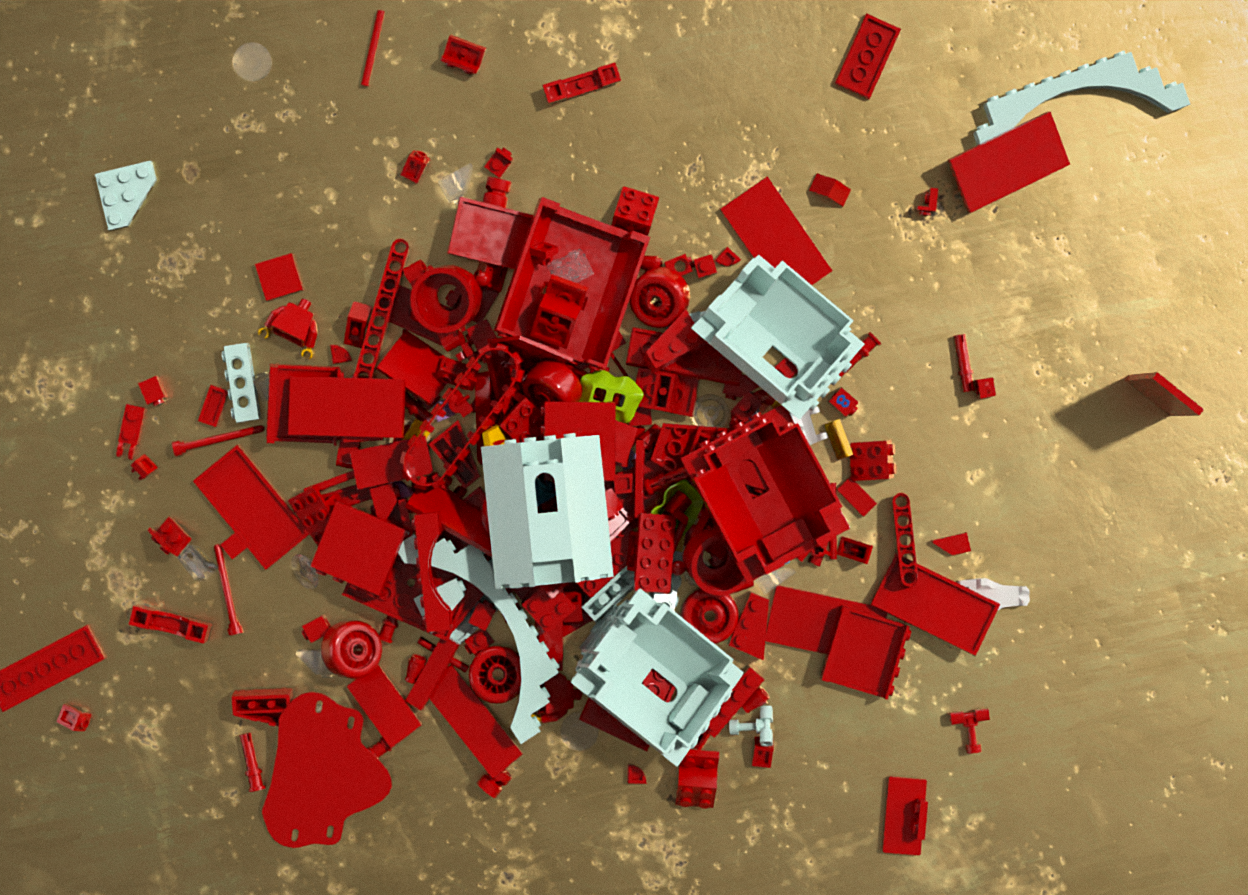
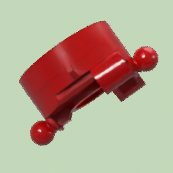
(427, 308)
(714, 580)

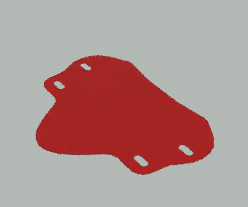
(320, 773)

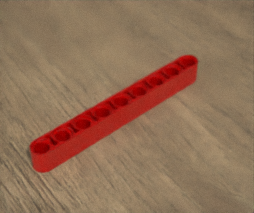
(385, 313)

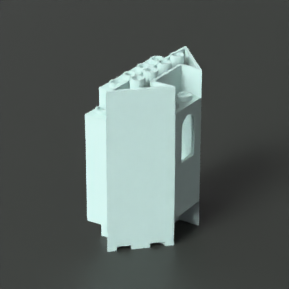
(785, 312)
(553, 545)
(654, 636)

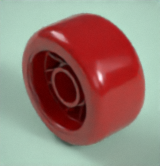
(669, 288)
(551, 382)
(725, 611)
(339, 644)
(481, 674)

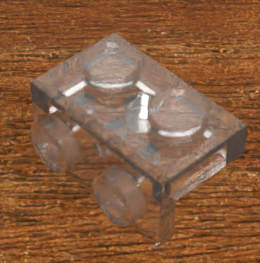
(571, 267)

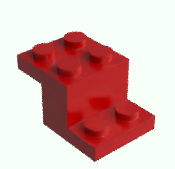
(559, 311)
(668, 392)
(544, 610)
(697, 779)

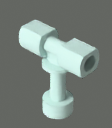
(761, 726)

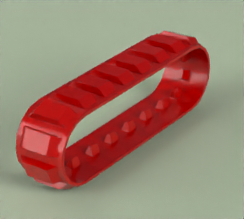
(438, 410)

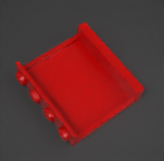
(279, 401)
(584, 420)
(358, 549)
(865, 652)

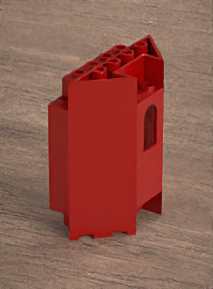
(787, 519)

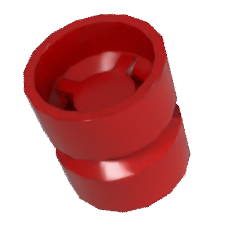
(497, 191)
(494, 786)

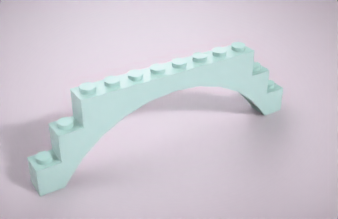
(1114, 74)
(534, 661)

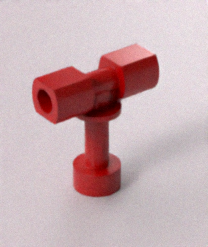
(970, 720)

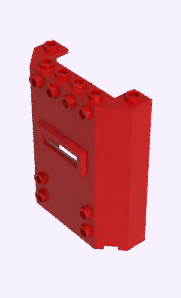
(615, 263)

